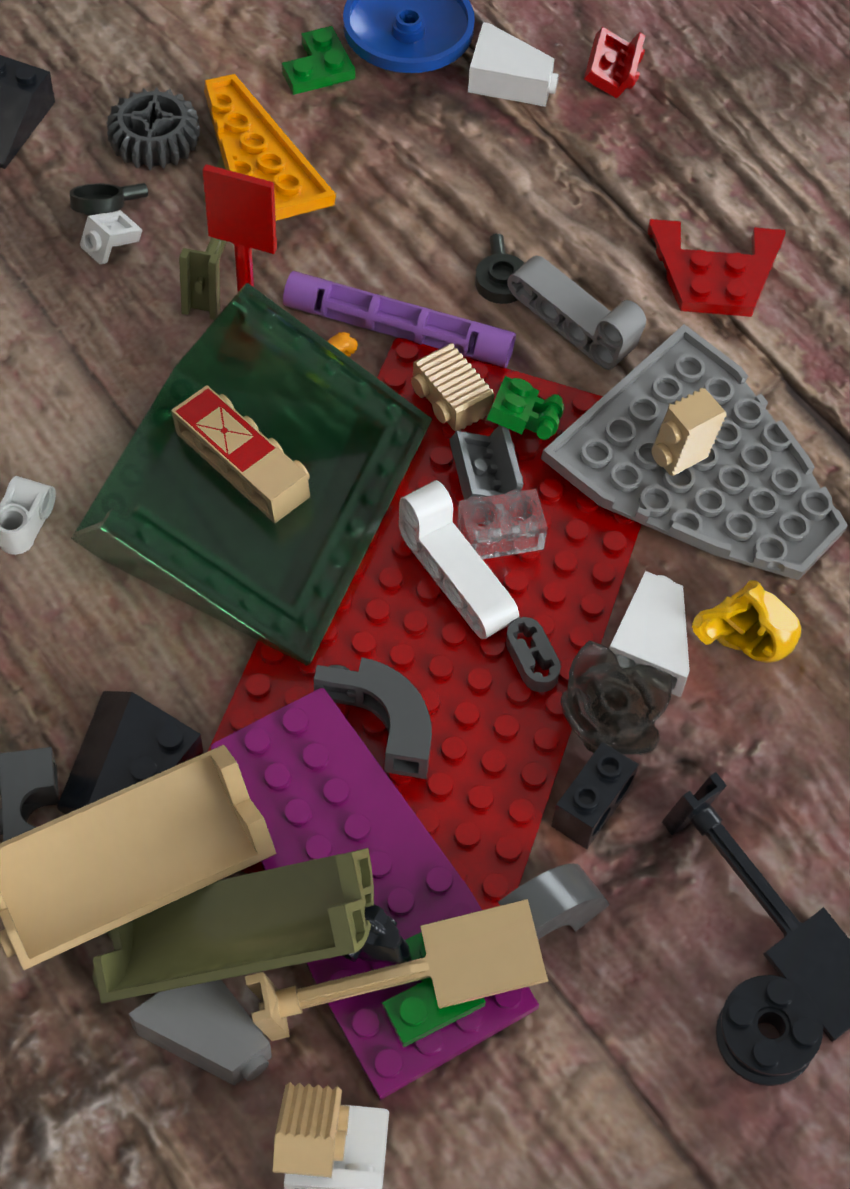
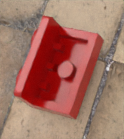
(614, 62)

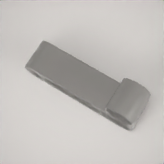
(576, 315)

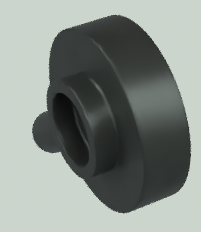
(104, 198)
(494, 272)

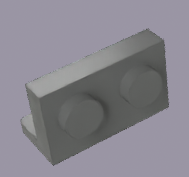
(486, 463)

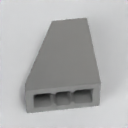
(206, 1029)

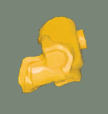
(751, 623)

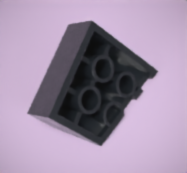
(124, 746)

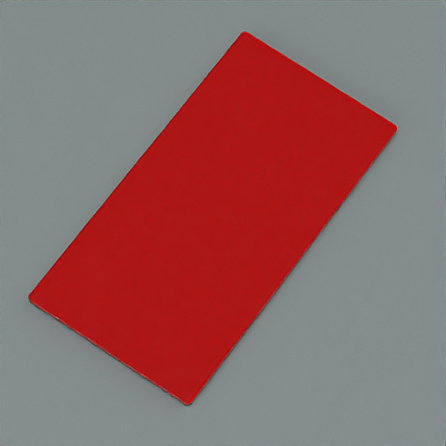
(491, 734)

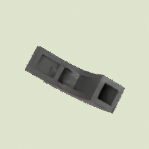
(393, 702)
(560, 899)

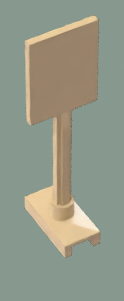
(464, 958)

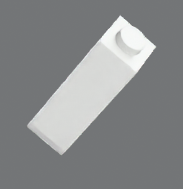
(510, 68)
(655, 630)

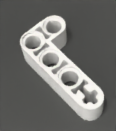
(453, 562)

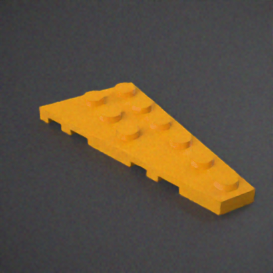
(260, 148)

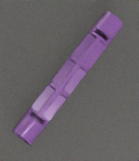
(398, 318)

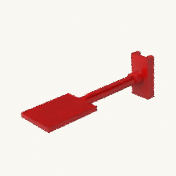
(242, 213)

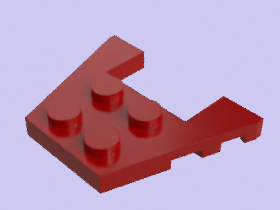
(716, 280)

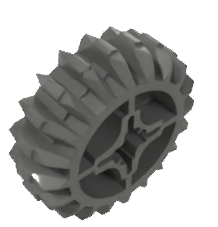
(153, 128)

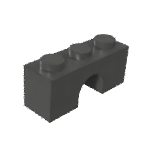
(26, 784)

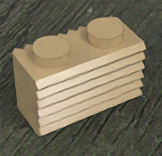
(452, 387)
(688, 431)
(310, 1131)

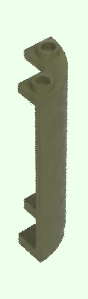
(242, 927)

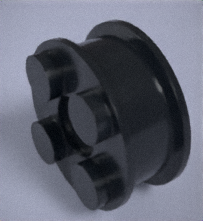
(785, 1007)

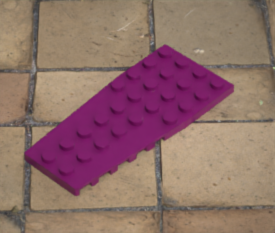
(332, 798)

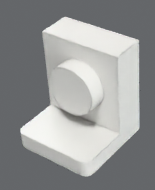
(106, 231)

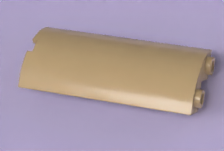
(127, 856)

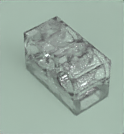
(503, 532)

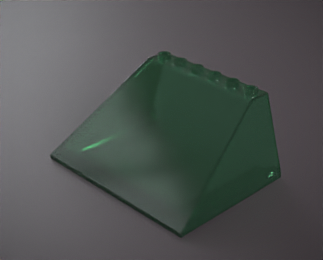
(208, 545)

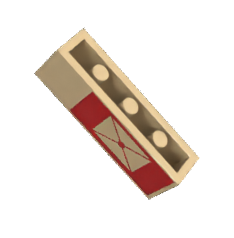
(242, 453)

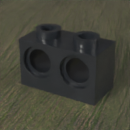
(594, 795)

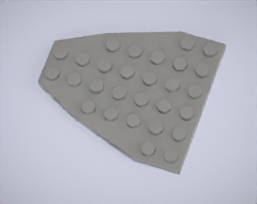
(741, 503)

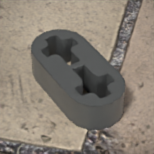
(525, 658)

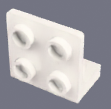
(362, 1157)

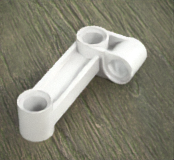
(25, 508)

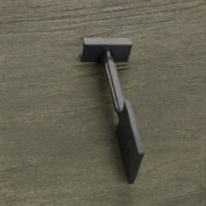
(812, 951)

